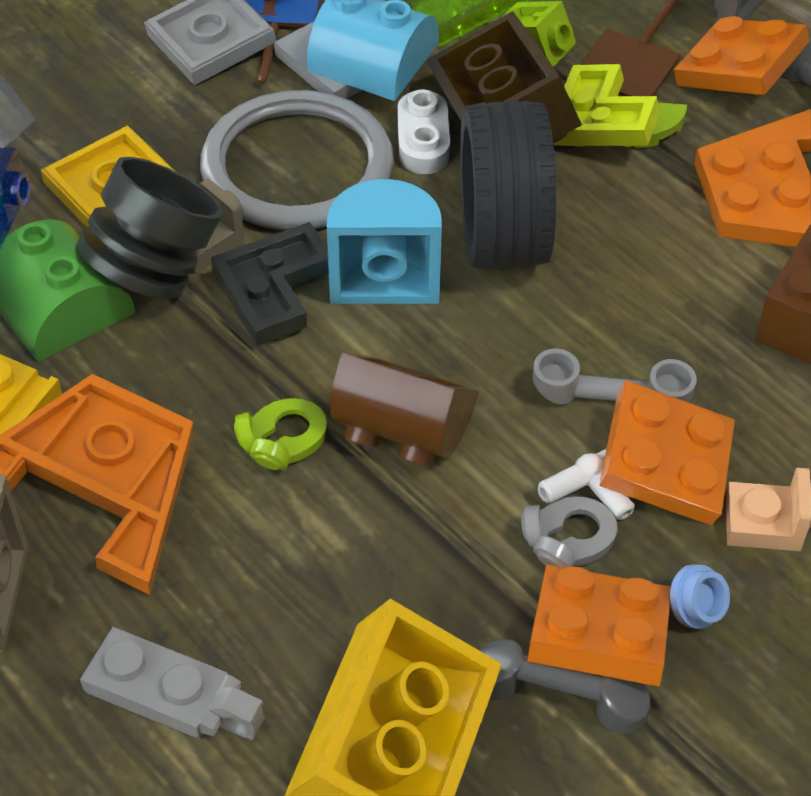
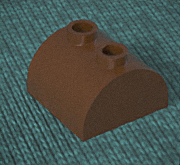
(400, 405)

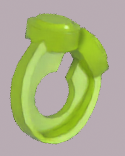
(278, 454)

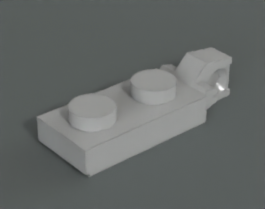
(170, 688)

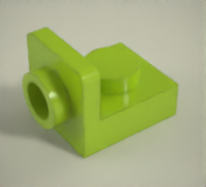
(547, 26)

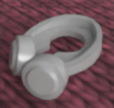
(542, 523)

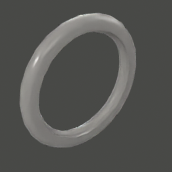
(292, 103)

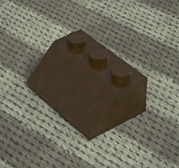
(503, 66)

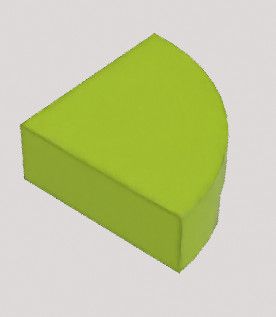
(669, 122)

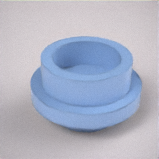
(699, 596)

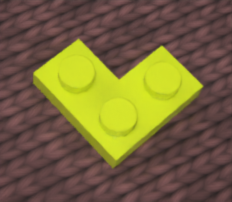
(604, 114)

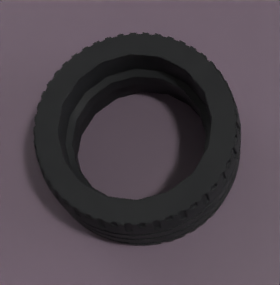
(508, 184)

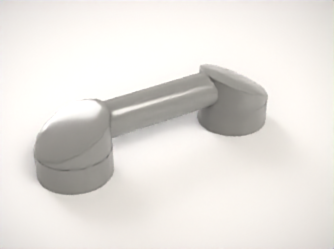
(559, 379)

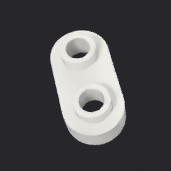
(423, 132)

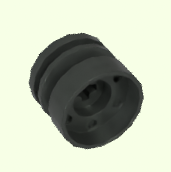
(149, 228)

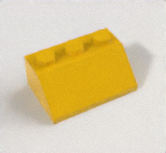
(397, 712)

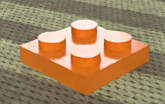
(742, 55)
(668, 453)
(601, 625)

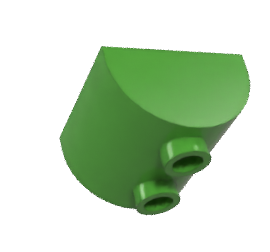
(52, 292)

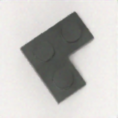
(261, 278)

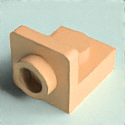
(769, 513)

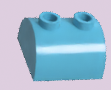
(371, 44)
(384, 245)

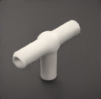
(585, 473)

